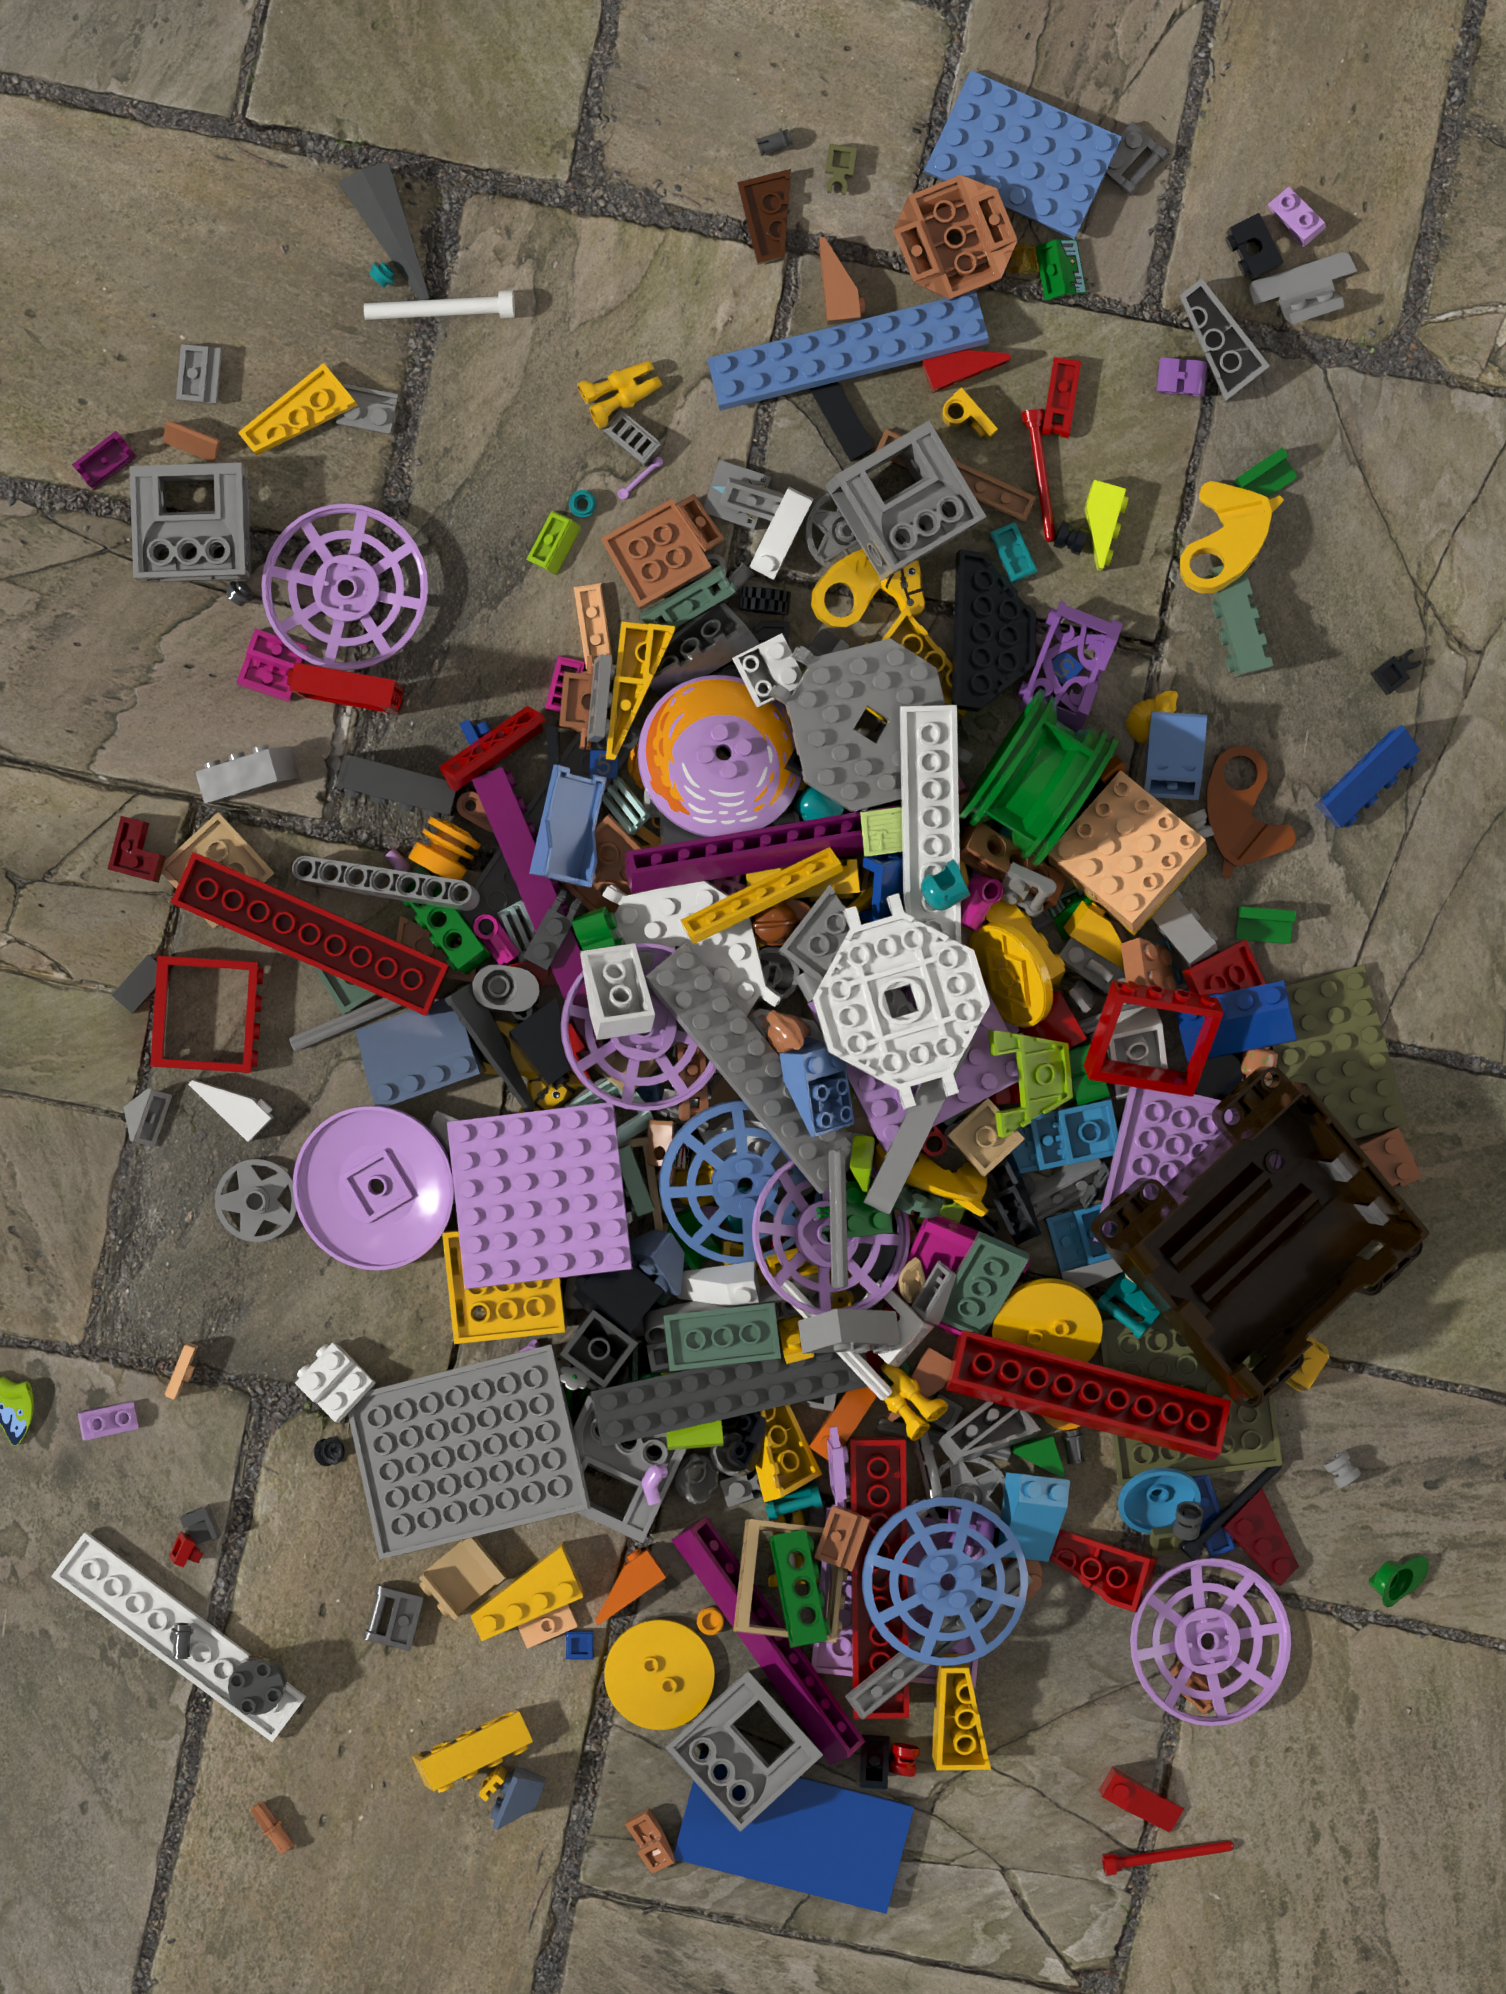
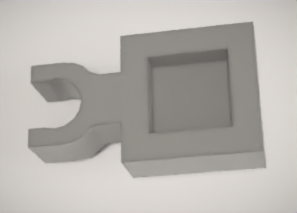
(739, 1488)

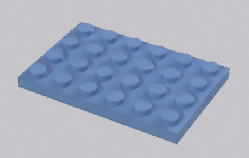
(1028, 150)

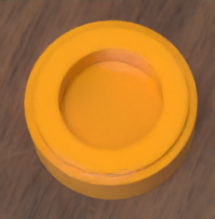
(710, 1620)

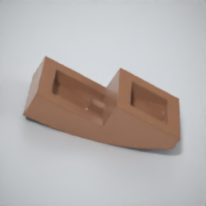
(652, 1841)

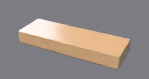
(592, 621)

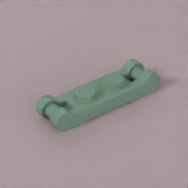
(691, 600)

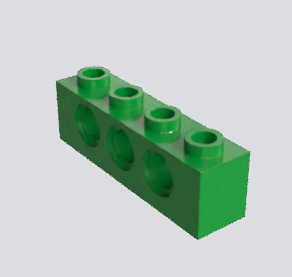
(472, 949)
(799, 1632)

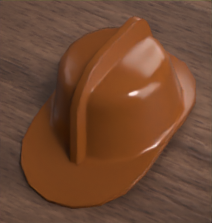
(778, 922)

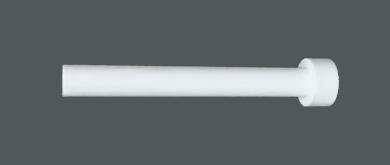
(502, 304)

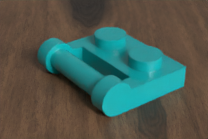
(1135, 1299)
(801, 1498)

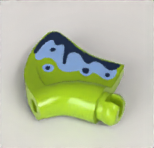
(15, 1409)

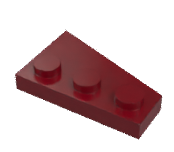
(1262, 1538)

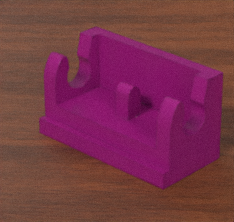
(104, 460)

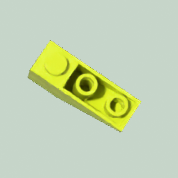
(1102, 513)

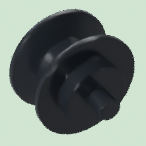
(329, 1451)

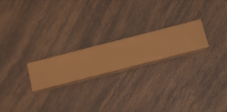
(985, 488)

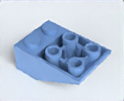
(1174, 755)
(818, 1088)

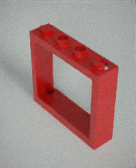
(345, 688)
(252, 1029)
(1145, 1076)

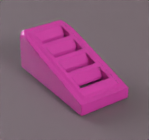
(550, 705)

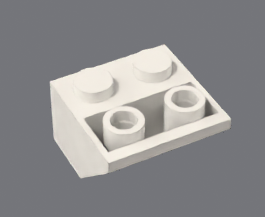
(768, 666)

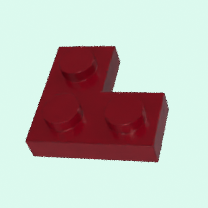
(128, 852)

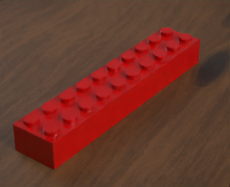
(310, 933)
(1088, 1395)
(878, 1493)

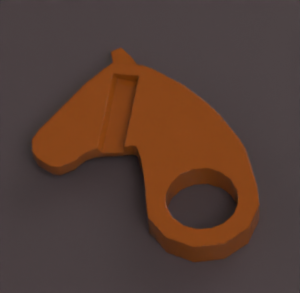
(1229, 812)

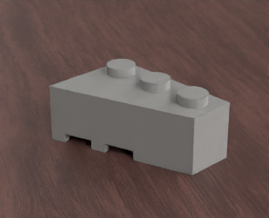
(246, 773)
(1183, 930)
(849, 1331)
(986, 1431)

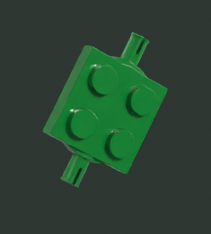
(861, 1218)

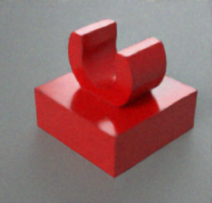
(185, 1550)

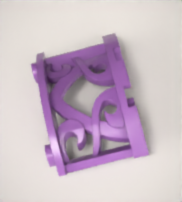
(1101, 644)

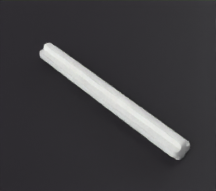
(852, 1359)

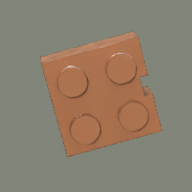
(1147, 964)
(1392, 1157)

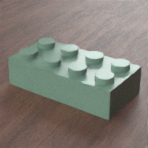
(634, 1182)

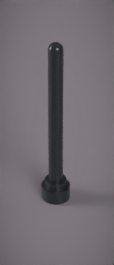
(1193, 1548)

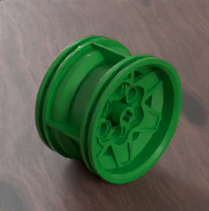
(1039, 778)

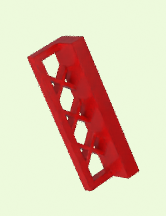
(492, 747)

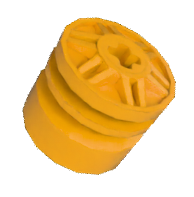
(444, 849)

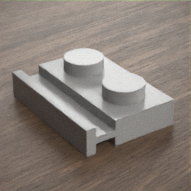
(198, 374)
(374, 410)

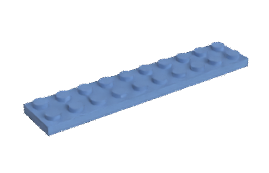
(847, 350)

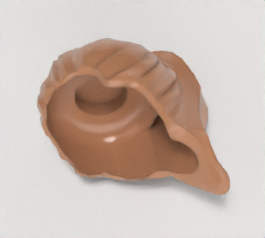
(786, 1031)

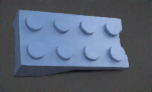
(567, 828)

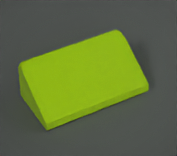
(554, 542)
(862, 1159)

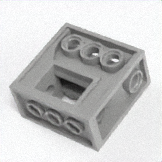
(936, 490)
(182, 531)
(628, 1464)
(743, 1763)

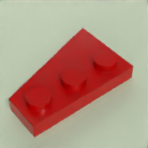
(1225, 971)

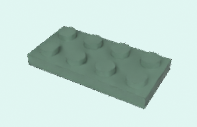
(983, 1283)
(722, 1337)

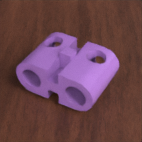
(1182, 377)
(977, 1522)

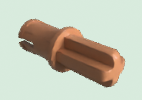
(271, 1827)

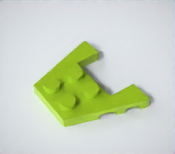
(1042, 1077)

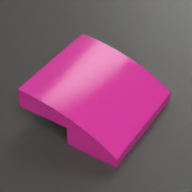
(268, 665)

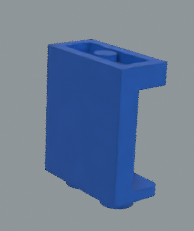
(887, 882)

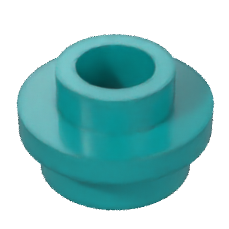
(382, 274)
(576, 497)

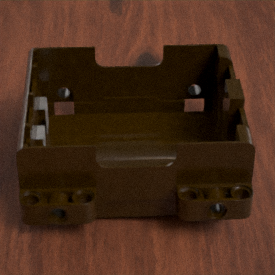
(1257, 1251)

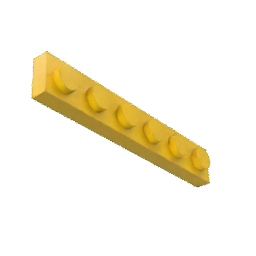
(761, 895)

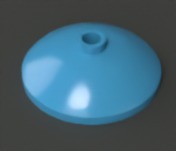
(1153, 1496)

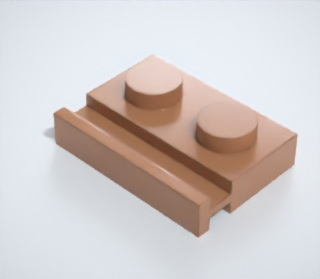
(842, 1537)

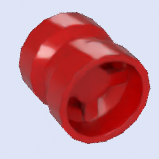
(904, 1759)

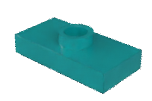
(1013, 552)

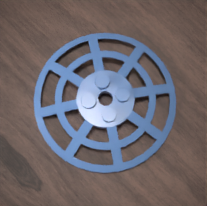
(724, 1182)
(928, 1576)

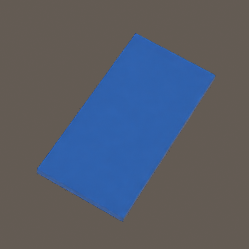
(806, 1840)

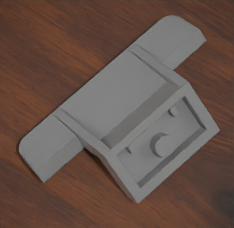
(1306, 289)

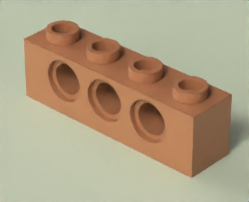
(994, 854)

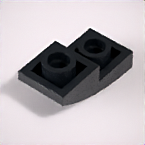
(749, 1447)

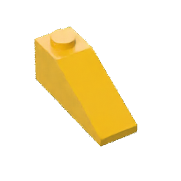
(1095, 931)

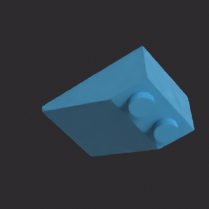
(1034, 1513)

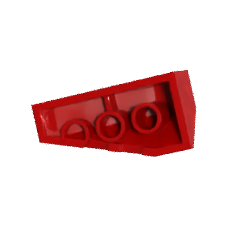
(1108, 1569)

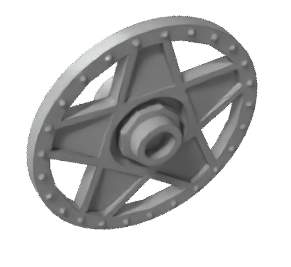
(837, 533)
(255, 1200)
(971, 1488)

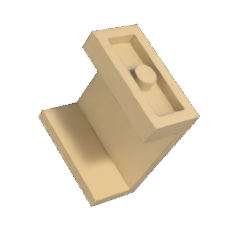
(461, 1577)

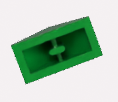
(1041, 1452)

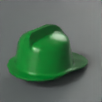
(1399, 1579)

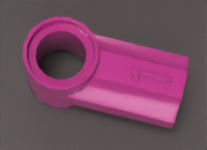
(978, 902)
(498, 941)

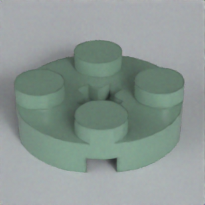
(920, 1201)

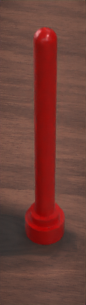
(1033, 421)
(1115, 1863)

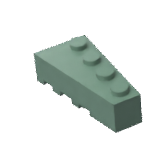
(1239, 627)

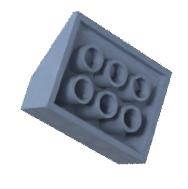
(417, 1054)

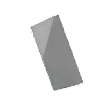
(146, 1115)

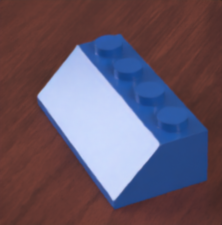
(1368, 776)
(1250, 1021)

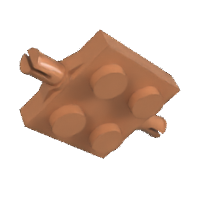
(576, 701)

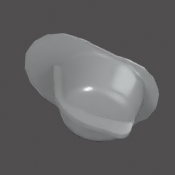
(505, 988)

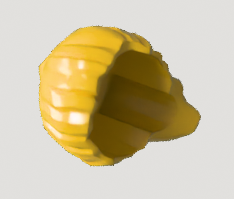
(1140, 714)

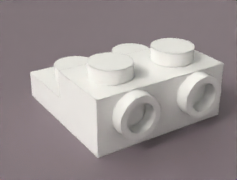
(334, 1381)

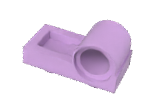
(1297, 217)
(107, 1420)

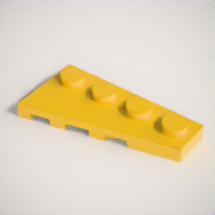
(299, 410)

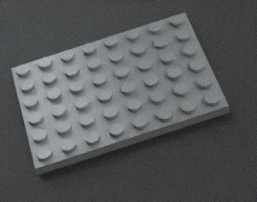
(468, 1452)

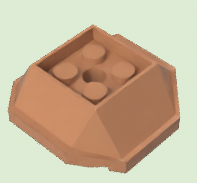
(961, 208)

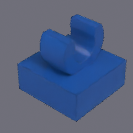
(473, 733)

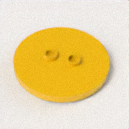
(1013, 974)
(1051, 1318)
(659, 1674)

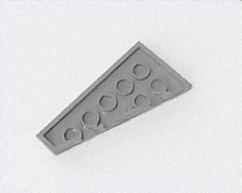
(818, 941)

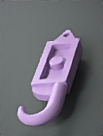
(838, 1477)

